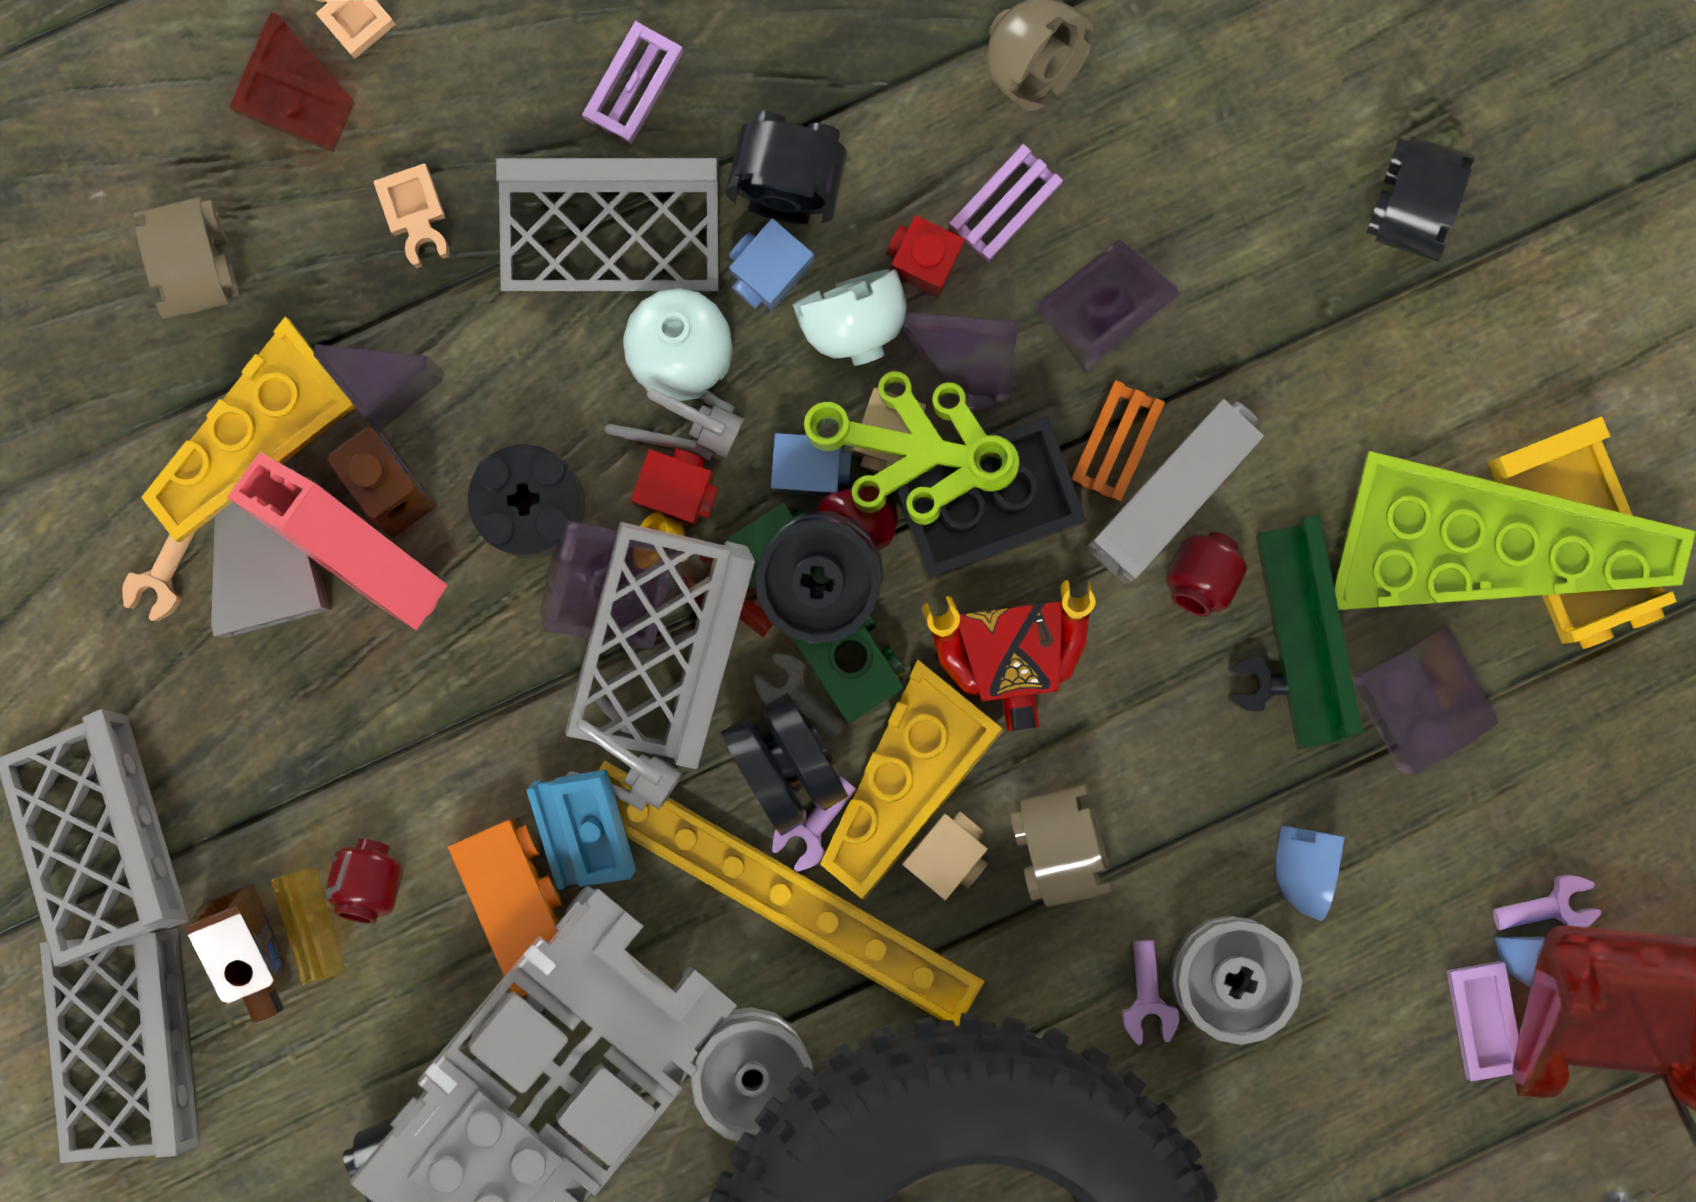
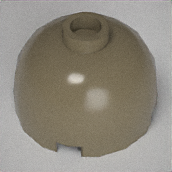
(1036, 49)

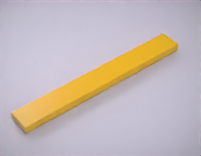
(799, 905)

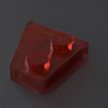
(291, 89)

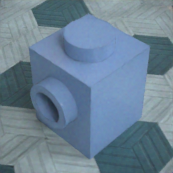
(768, 265)

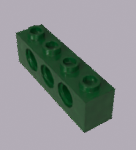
(851, 692)

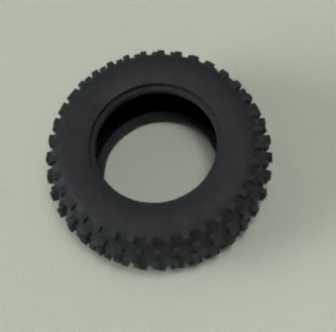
(959, 1101)

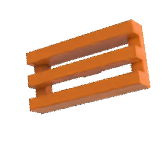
(1136, 399)

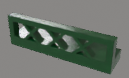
(1309, 634)

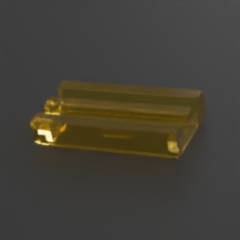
(308, 925)

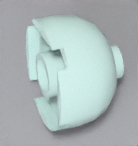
(854, 316)
(678, 343)

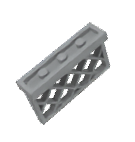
(607, 175)
(708, 643)
(135, 829)
(163, 1051)

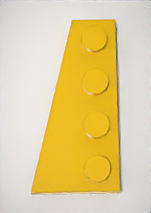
(271, 409)
(916, 767)

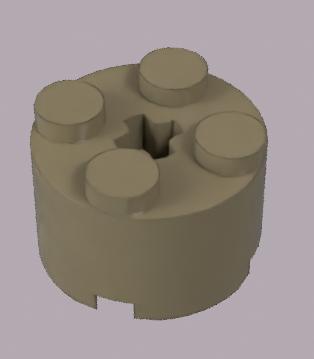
(183, 257)
(1063, 847)

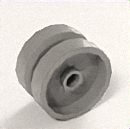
(1267, 988)
(746, 1042)

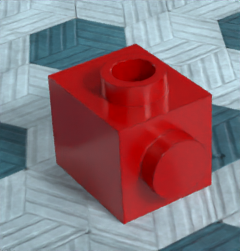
(925, 255)
(676, 486)

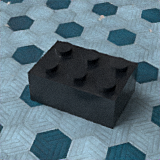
(994, 522)

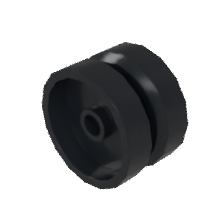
(813, 609)
(791, 760)

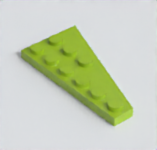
(1463, 538)

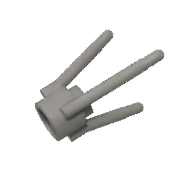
(712, 427)
(649, 776)

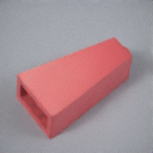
(337, 540)

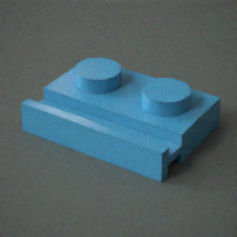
(581, 829)

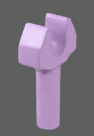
(811, 831)
(1549, 907)
(1148, 996)

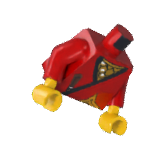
(1013, 650)

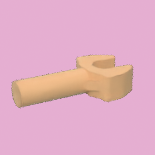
(159, 579)

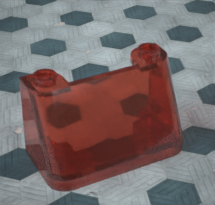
(1609, 1006)

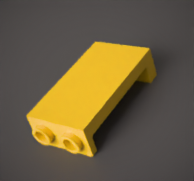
(1579, 470)

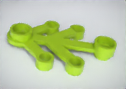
(920, 449)

